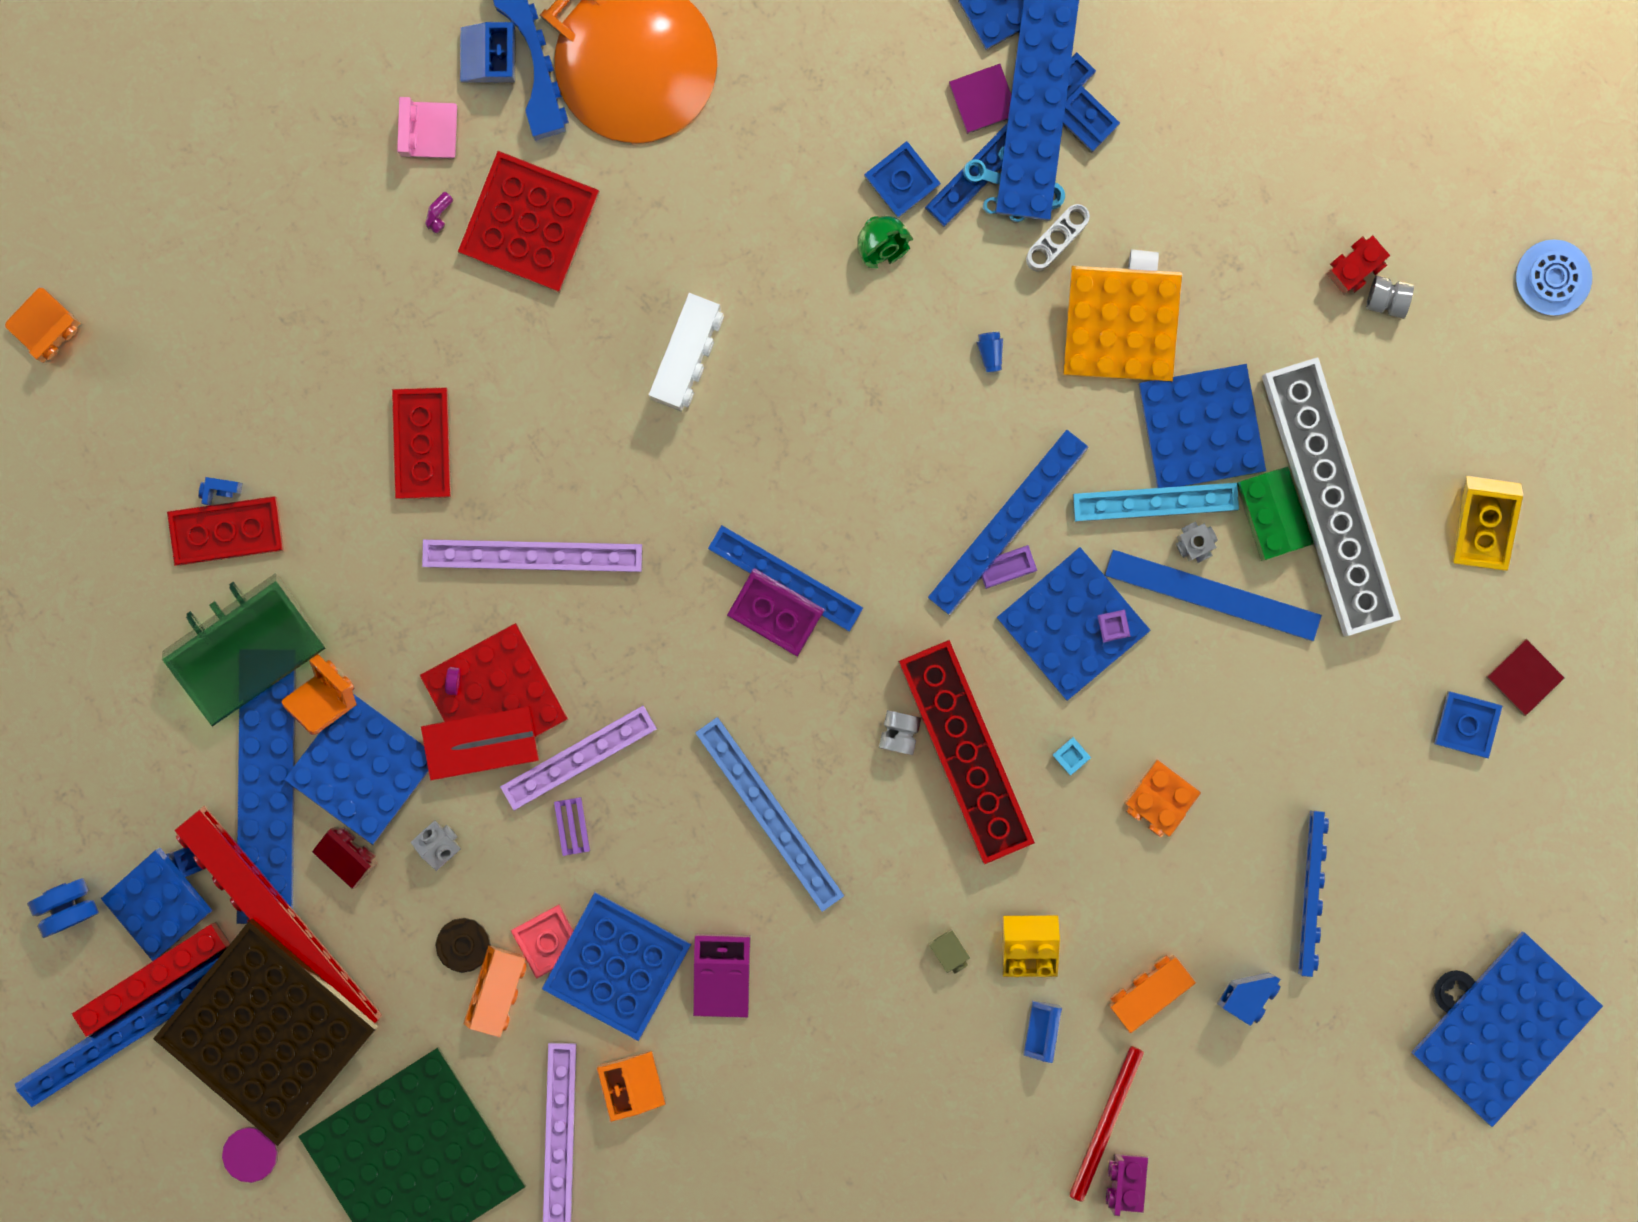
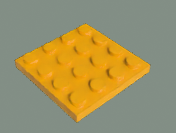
(1122, 323)

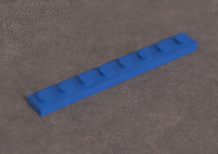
(1008, 522)

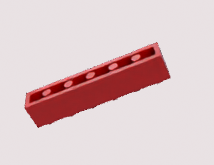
(151, 979)

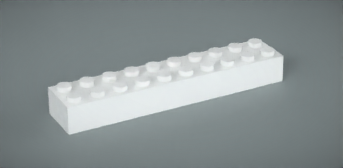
(1331, 497)

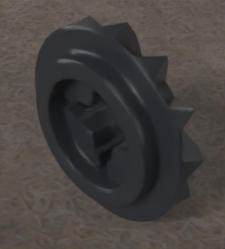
(1447, 982)

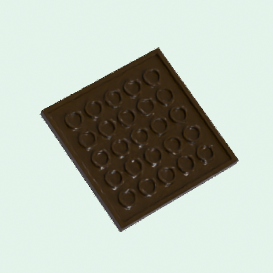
(265, 1032)

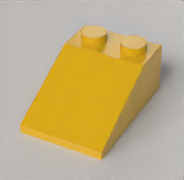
(1487, 523)

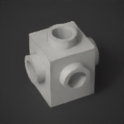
(1186, 545)
(436, 844)

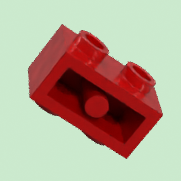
(1351, 270)

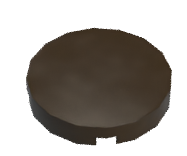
(462, 945)

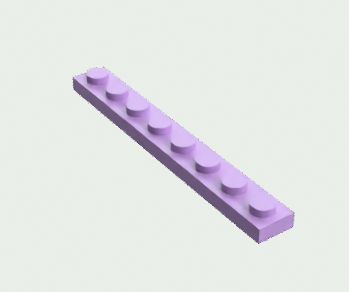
(532, 555)
(559, 1132)

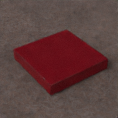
(1525, 677)

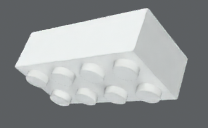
(685, 352)

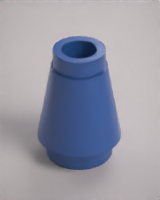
(991, 350)

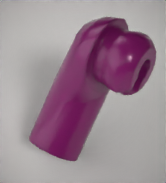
(435, 210)

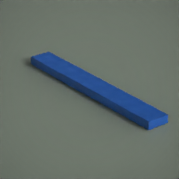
(960, 190)
(1213, 595)

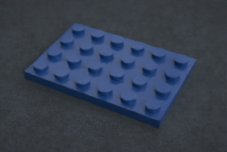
(1507, 1029)

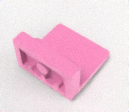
(426, 129)

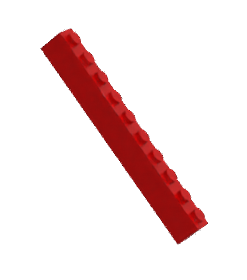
(261, 901)

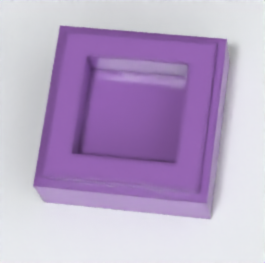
(1113, 626)

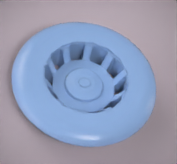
(1554, 277)

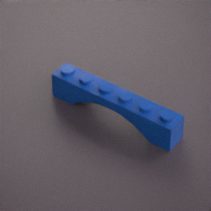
(542, 109)

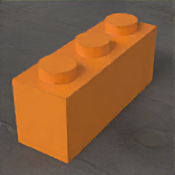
(495, 991)
(1151, 992)

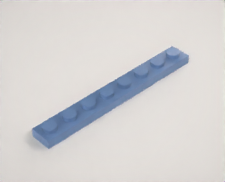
(769, 814)

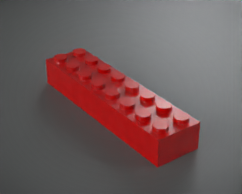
(966, 752)

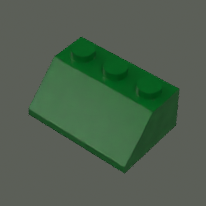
(1274, 513)

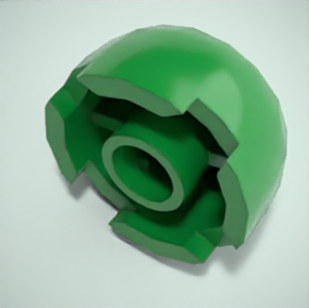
(883, 240)

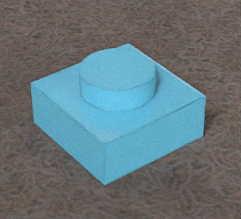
(1071, 756)

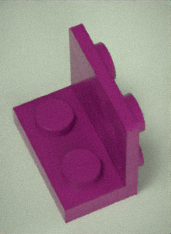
(1128, 1183)

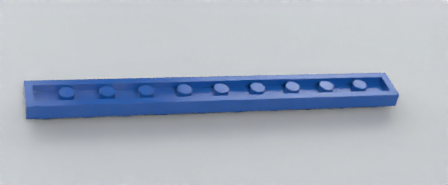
(110, 1038)

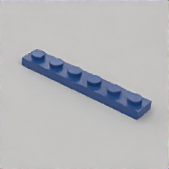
(750, 556)
(1312, 904)

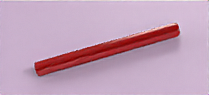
(1106, 1124)

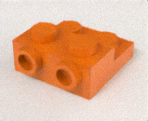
(1161, 799)

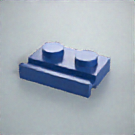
(1088, 119)

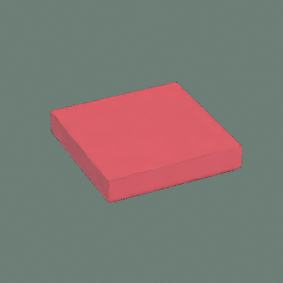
(543, 939)

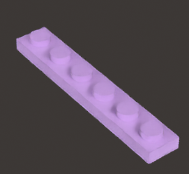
(578, 757)

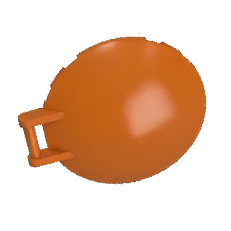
(634, 65)

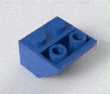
(487, 53)
(1248, 996)

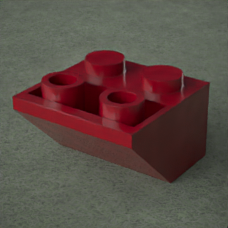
(344, 856)

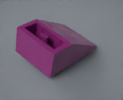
(721, 975)

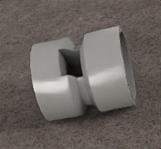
(1390, 297)
(900, 732)

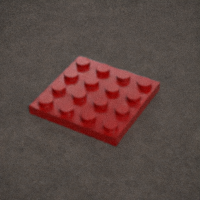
(528, 221)
(496, 678)

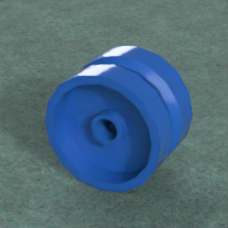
(62, 906)

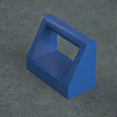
(1042, 1031)

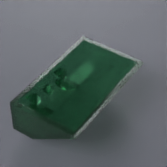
(242, 648)

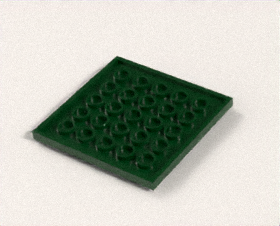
(413, 1150)

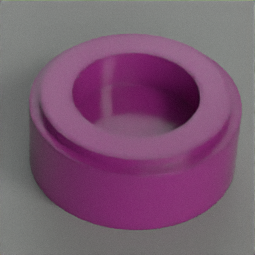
(452, 681)

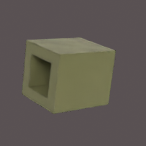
(950, 952)

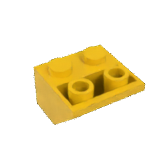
(1031, 946)

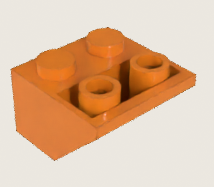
(631, 1086)

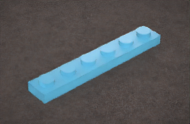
(1155, 502)

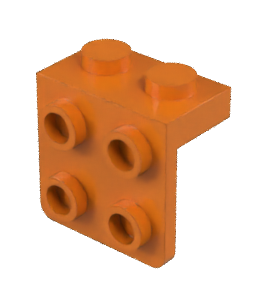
(42, 325)
(321, 698)

